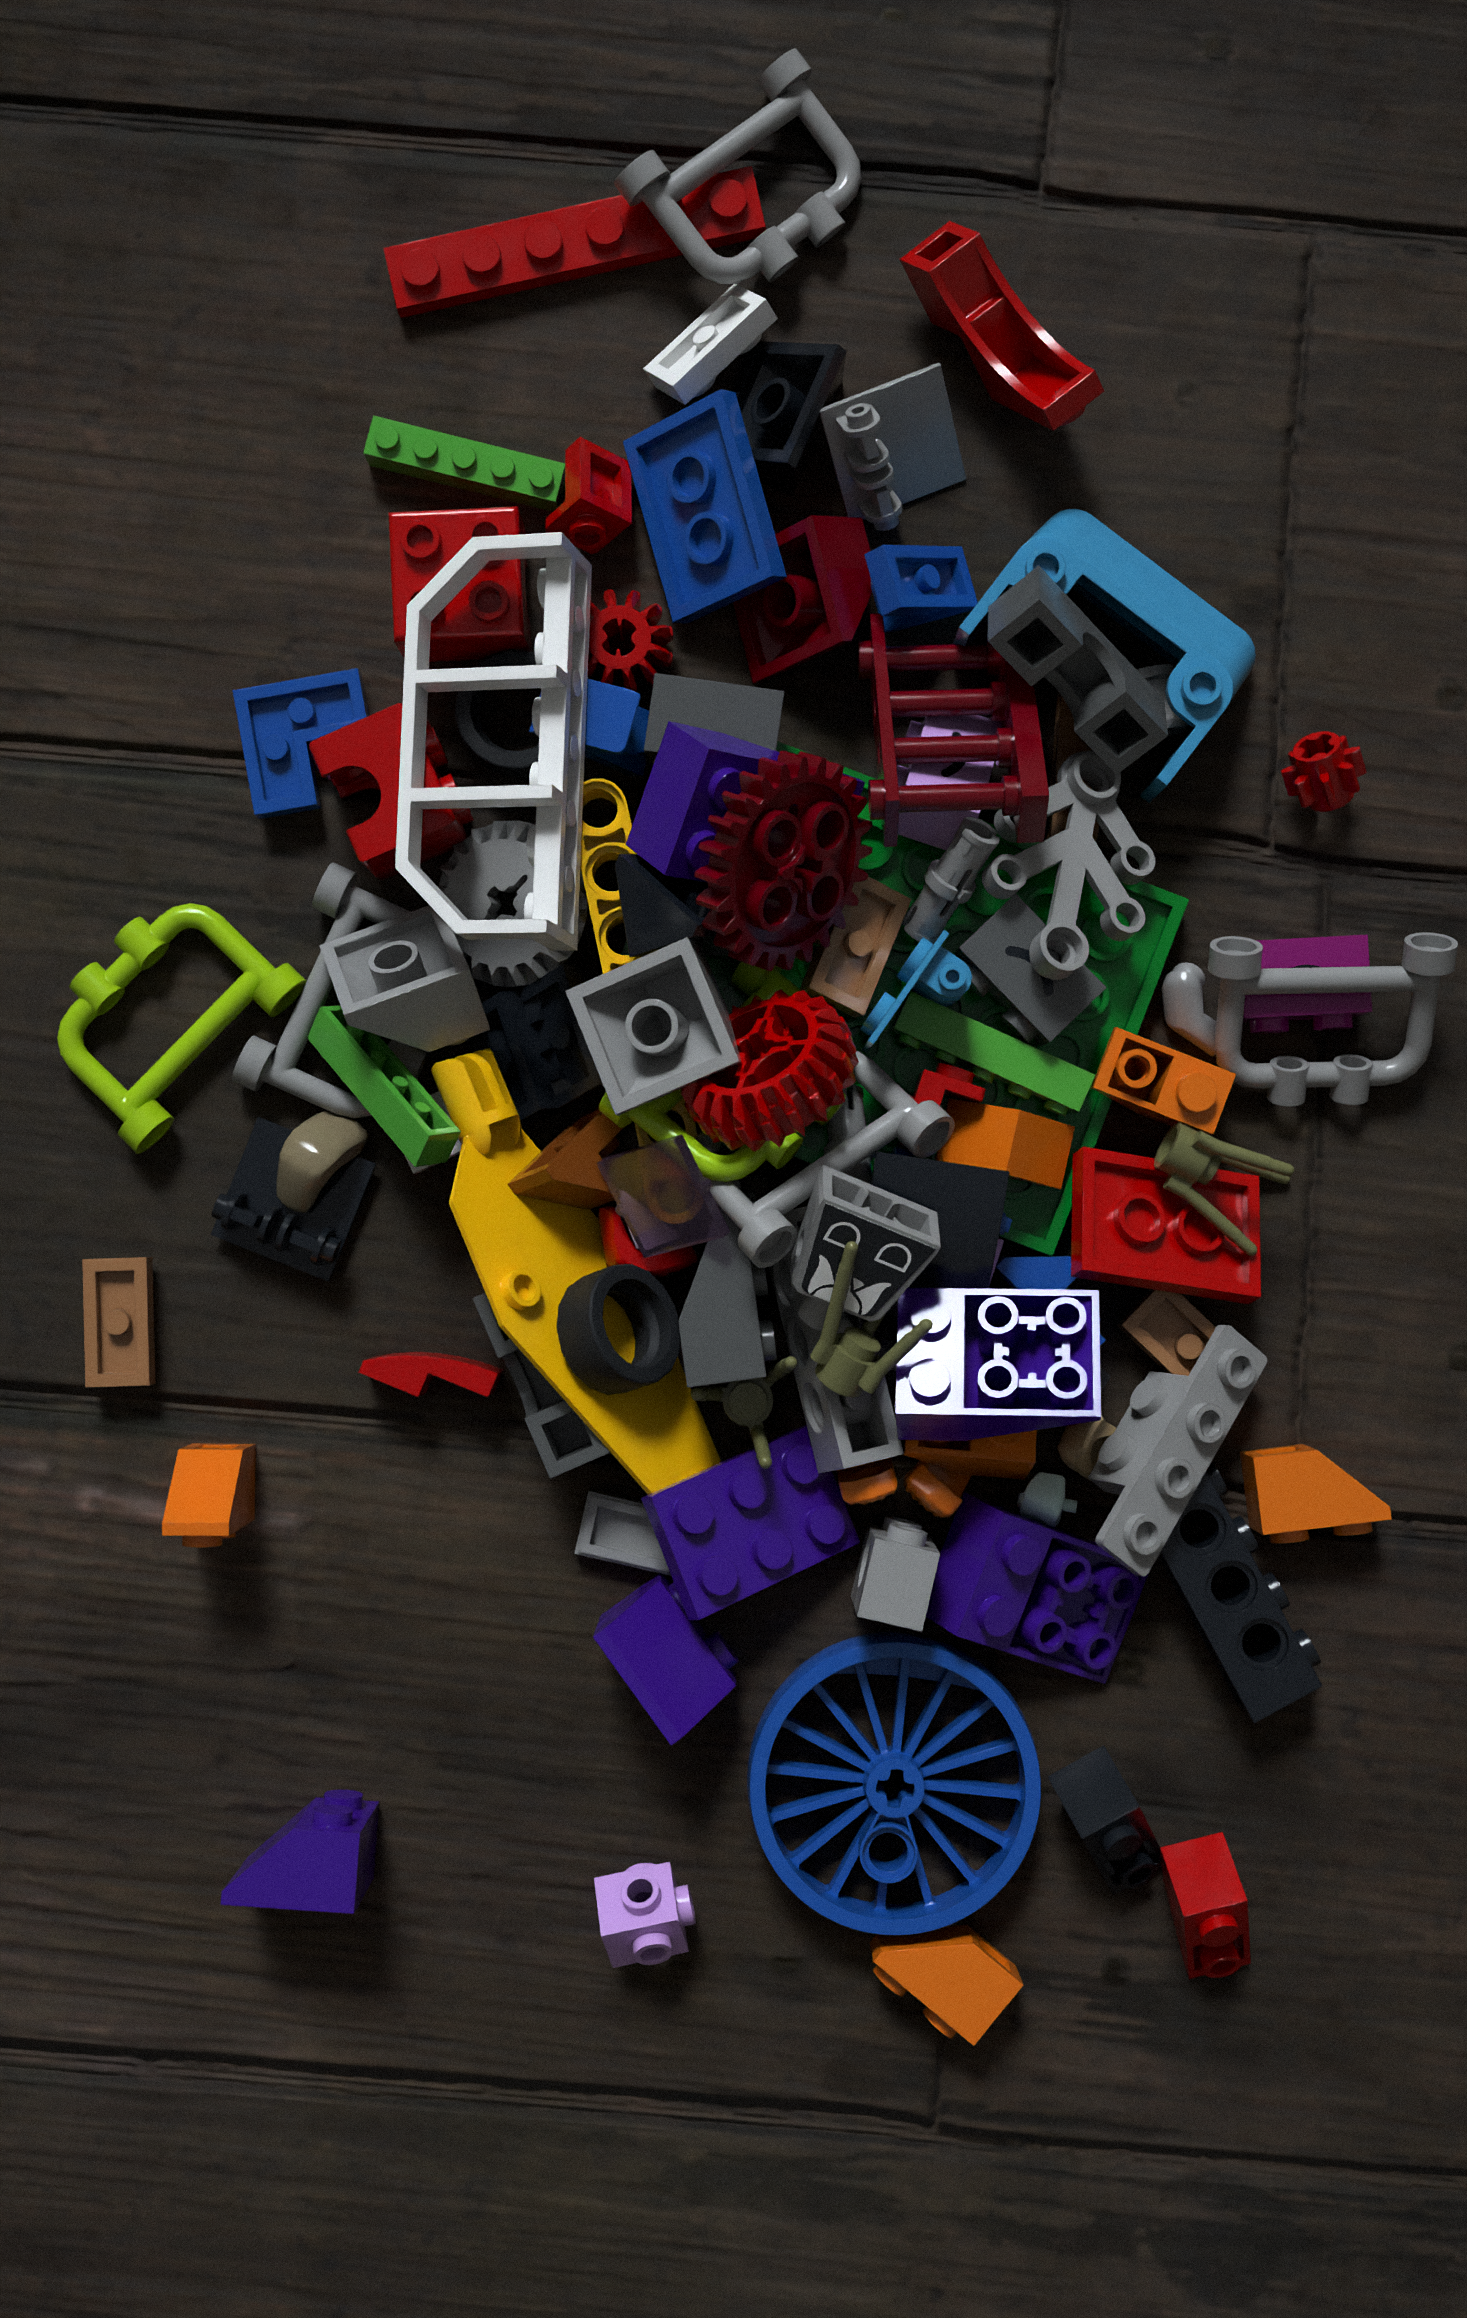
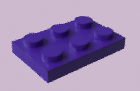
(747, 1524)

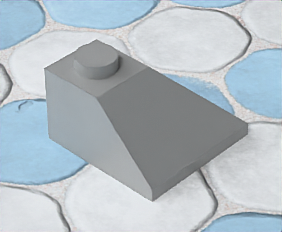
(406, 982)
(655, 1025)

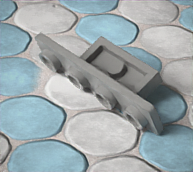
(1169, 1444)

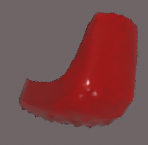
(620, 1249)

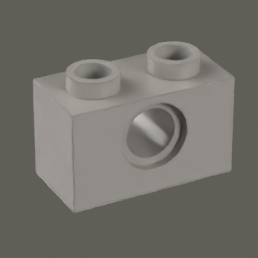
(895, 1573)

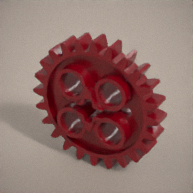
(783, 860)

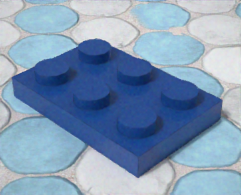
(704, 507)

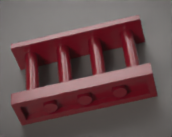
(1014, 746)

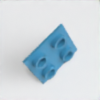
(928, 972)

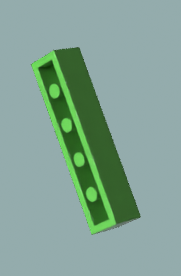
(465, 464)
(992, 1054)
(385, 1088)

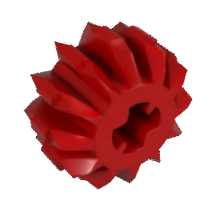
(645, 640)

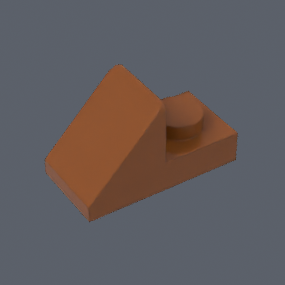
(568, 1168)

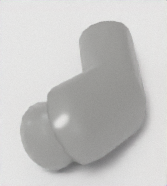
(1184, 1006)

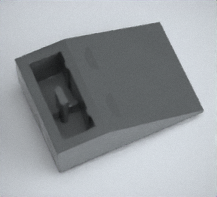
(720, 1316)

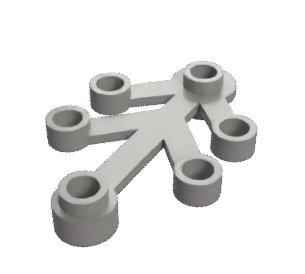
(1077, 859)

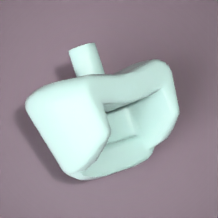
(1045, 1499)

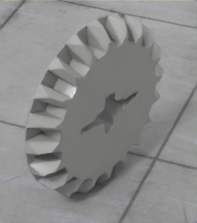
(479, 868)

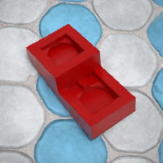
(415, 1370)

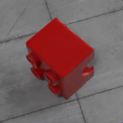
(489, 610)
(367, 758)

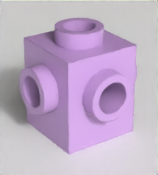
(643, 1914)

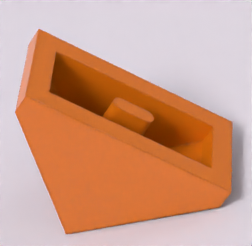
(1008, 1140)

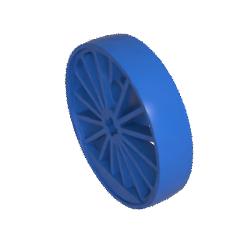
(904, 1657)

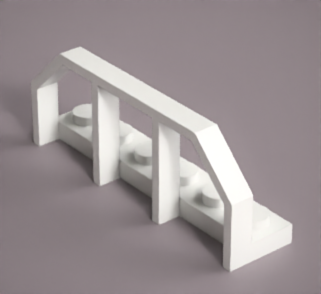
(557, 719)

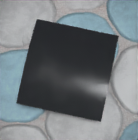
(540, 1046)
(968, 1212)

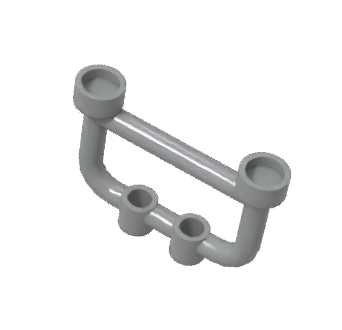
(772, 251)
(276, 1064)
(1349, 1076)
(765, 1231)

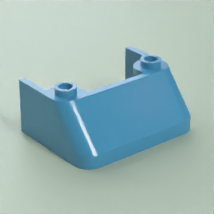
(1205, 645)

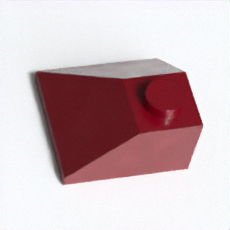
(817, 601)

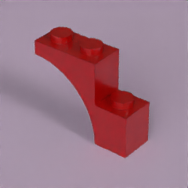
(1008, 346)

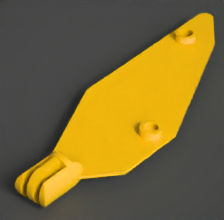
(527, 1260)

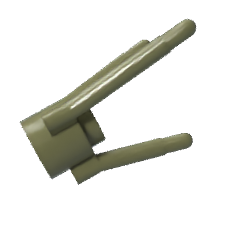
(1196, 1156)
(850, 1359)
(749, 1403)

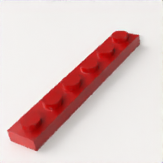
(564, 245)

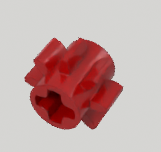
(1323, 771)

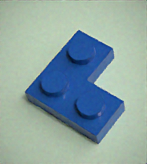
(276, 733)

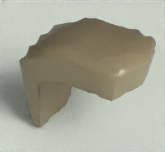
(314, 1155)

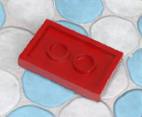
(1153, 1239)

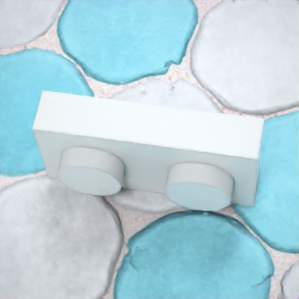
(710, 344)

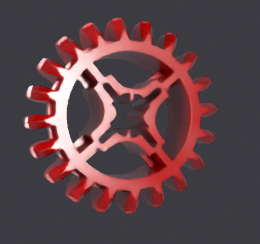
(791, 1070)

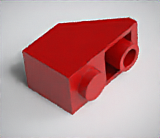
(1207, 1906)

